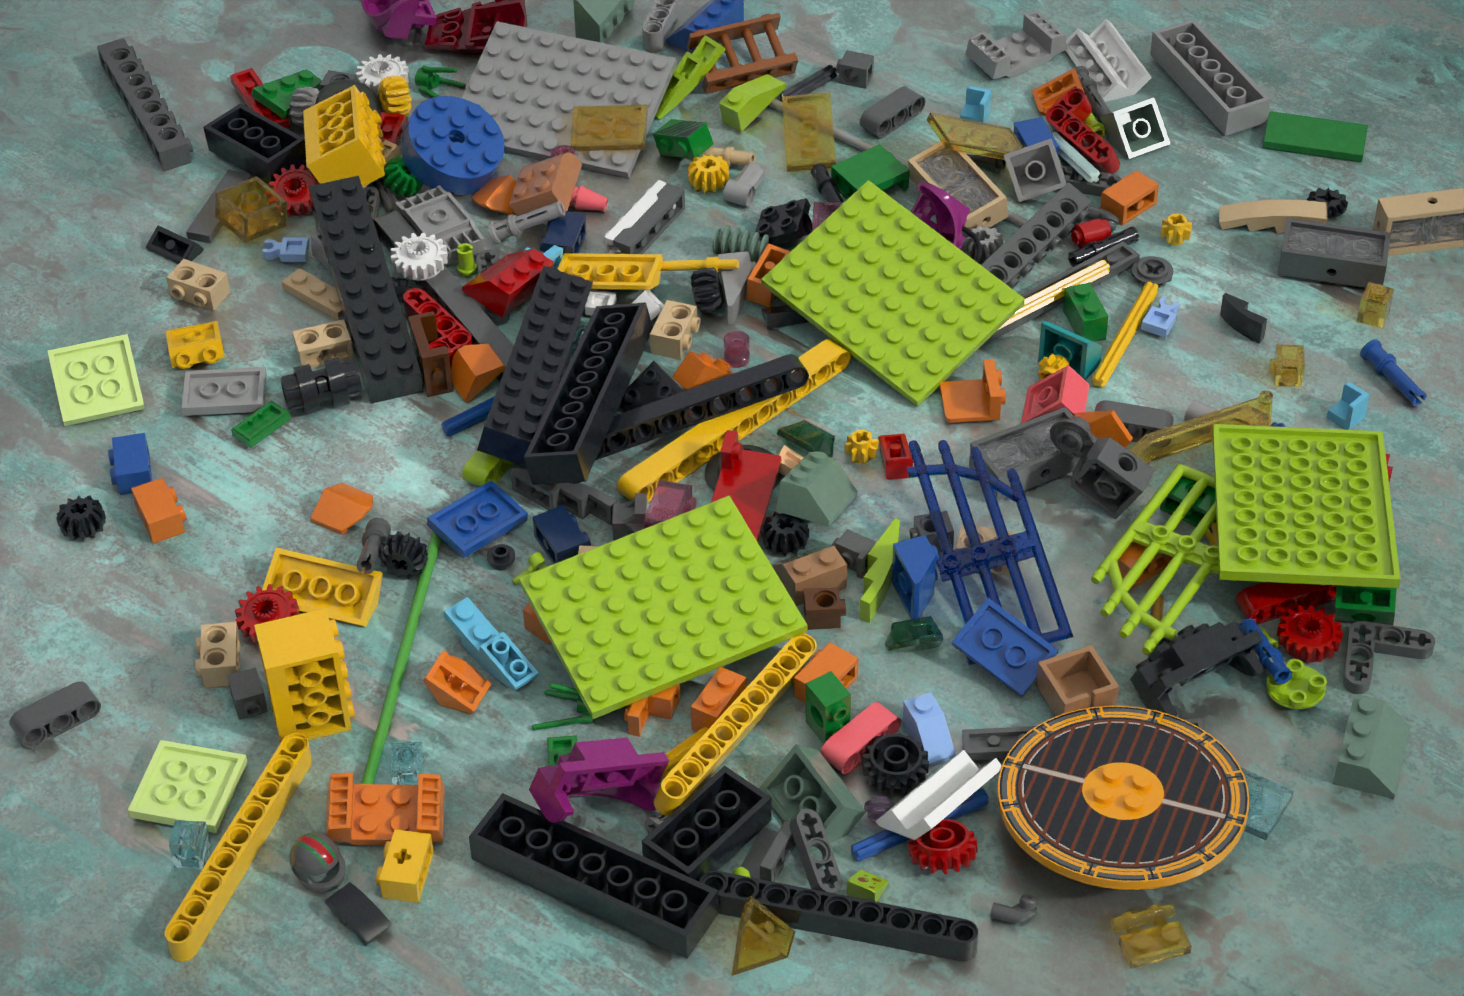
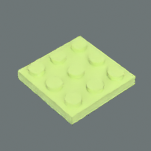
(96, 380)
(187, 785)

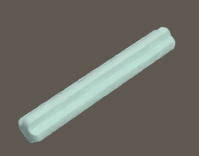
(1076, 160)

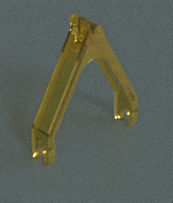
(1199, 430)

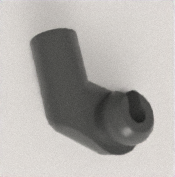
(1100, 213)
(1017, 913)

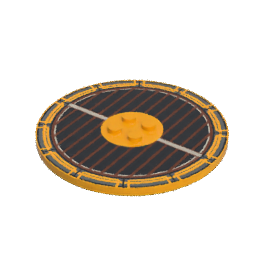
(1123, 797)

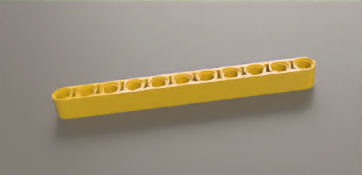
(706, 439)

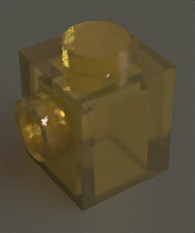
(1375, 305)
(1288, 365)

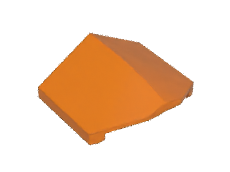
(1052, 91)
(496, 194)
(474, 369)
(1107, 424)
(341, 507)
(456, 683)

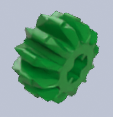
(400, 178)

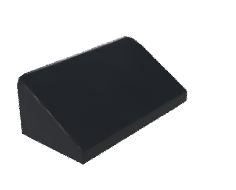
(173, 245)
(781, 316)

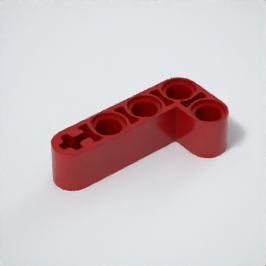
(1067, 120)
(449, 330)
(1273, 599)

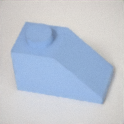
(928, 725)

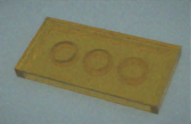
(808, 131)
(974, 136)

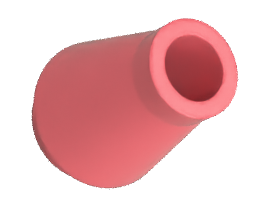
(588, 200)

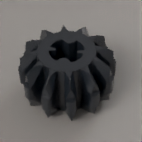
(707, 290)
(81, 518)
(784, 533)
(403, 555)

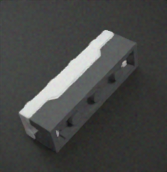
(646, 220)

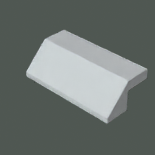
(1108, 61)
(937, 796)

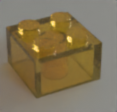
(251, 209)

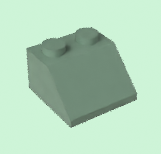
(1136, 129)

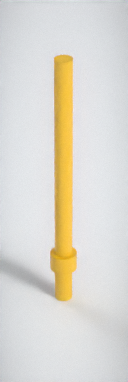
(710, 262)

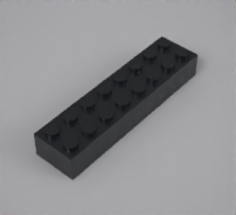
(595, 875)

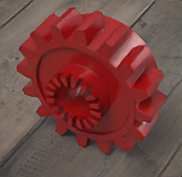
(294, 188)
(264, 607)
(1309, 634)
(944, 847)

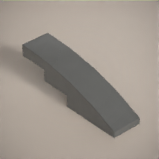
(576, 498)

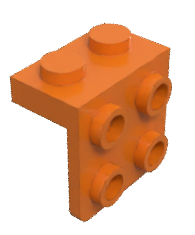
(974, 398)

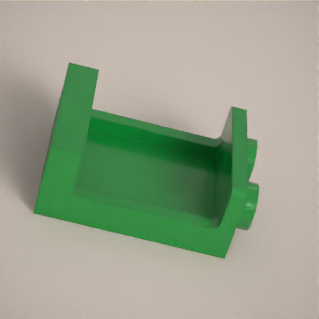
(873, 165)

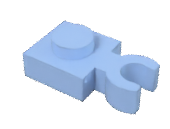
(288, 250)
(1160, 319)

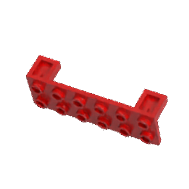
(747, 479)

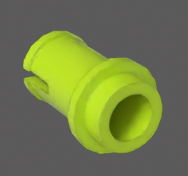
(1097, 127)
(466, 265)

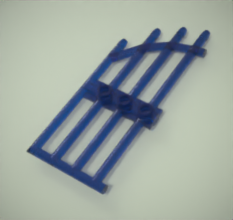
(991, 554)

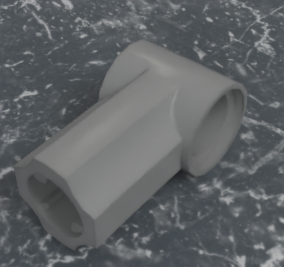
(742, 189)

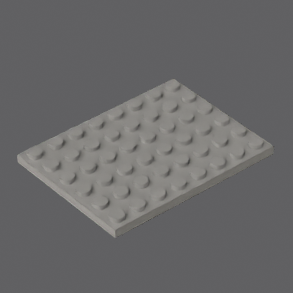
(538, 76)

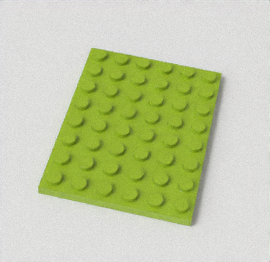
(893, 292)
(1304, 506)
(662, 606)

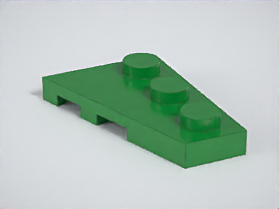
(277, 93)

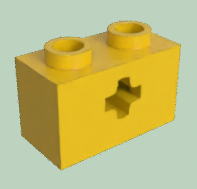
(405, 866)

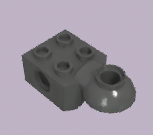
(1105, 471)

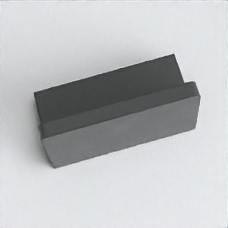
(769, 853)

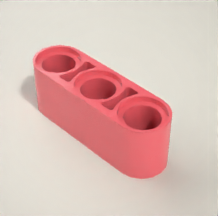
(848, 745)

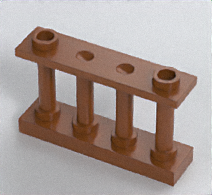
(738, 74)

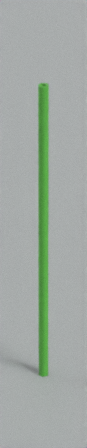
(401, 662)

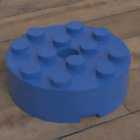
(452, 144)

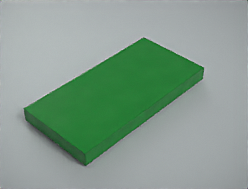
(1315, 136)

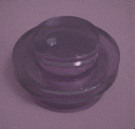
(877, 807)

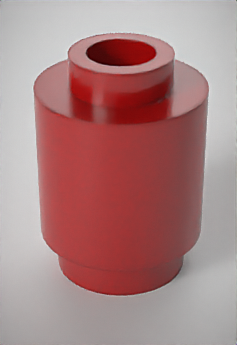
(1090, 231)

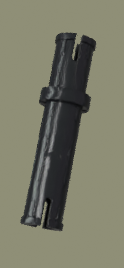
(825, 183)
(1093, 248)

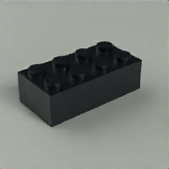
(254, 143)
(709, 826)

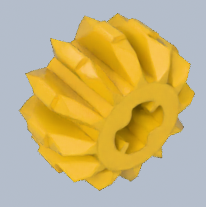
(395, 95)
(708, 173)

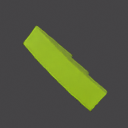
(689, 73)
(879, 572)

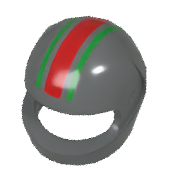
(315, 855)

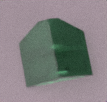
(807, 438)
(914, 635)

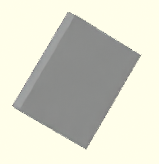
(1035, 170)

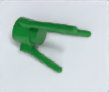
(428, 79)
(566, 693)

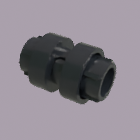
(309, 388)

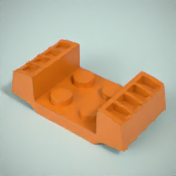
(373, 811)

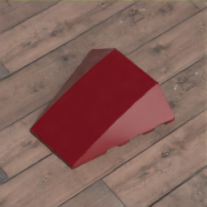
(470, 29)

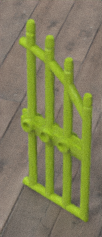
(1161, 540)

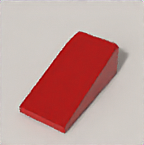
(895, 455)

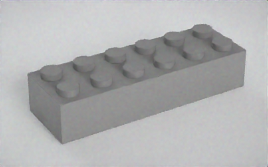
(1210, 77)

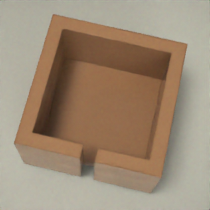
(1076, 681)

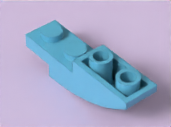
(488, 647)

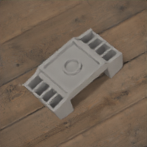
(1019, 51)
(443, 216)

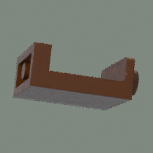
(432, 362)

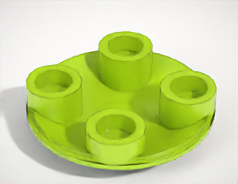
(1302, 691)

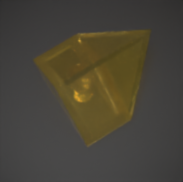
(760, 938)

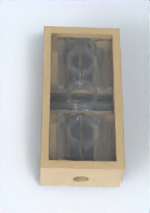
(963, 180)
(1422, 221)

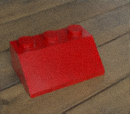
(508, 281)

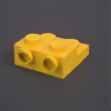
(194, 345)

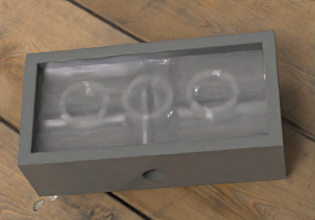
(1334, 253)
(1026, 450)

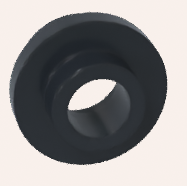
(501, 557)

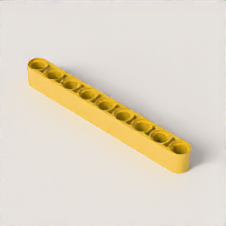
(734, 724)
(238, 848)

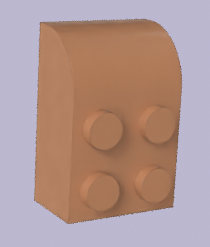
(546, 183)

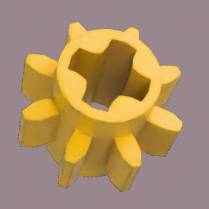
(1176, 229)
(1051, 365)
(861, 446)

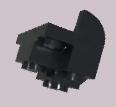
(1192, 656)

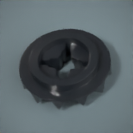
(1337, 204)

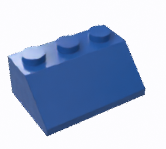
(709, 16)

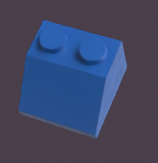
(914, 573)

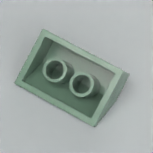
(598, 18)
(816, 490)
(1372, 748)
(809, 782)

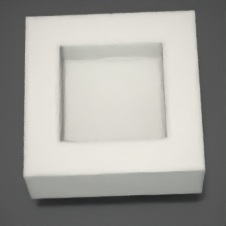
(599, 298)

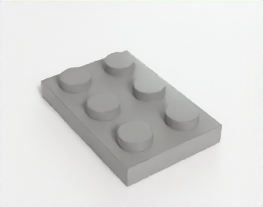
(224, 391)

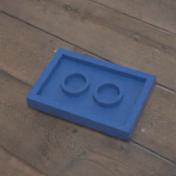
(477, 519)
(1003, 647)

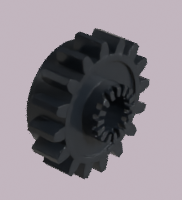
(895, 762)

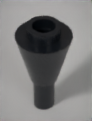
(991, 164)

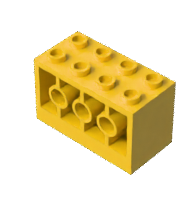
(344, 138)
(306, 675)

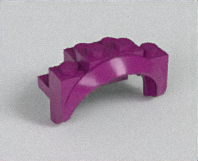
(398, 16)
(949, 212)
(598, 769)

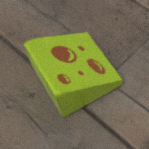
(866, 886)

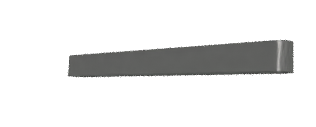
(447, 292)

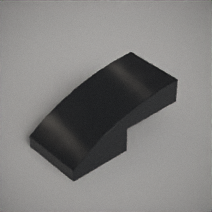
(1237, 315)
(359, 912)

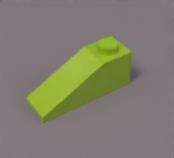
(749, 100)

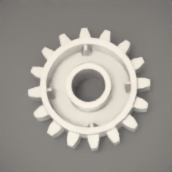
(376, 69)
(419, 257)

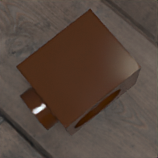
(823, 608)

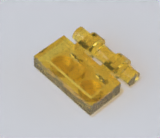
(1151, 944)

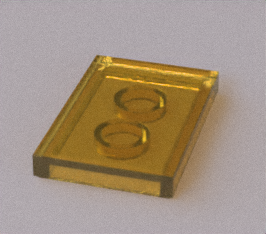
(609, 127)

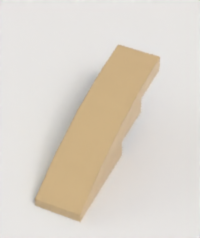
(1270, 213)

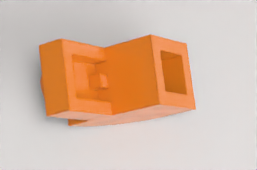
(660, 705)

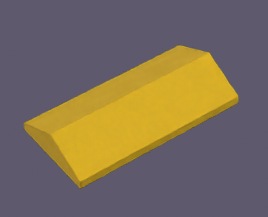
(615, 270)
(326, 584)

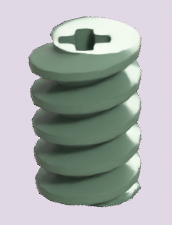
(729, 242)

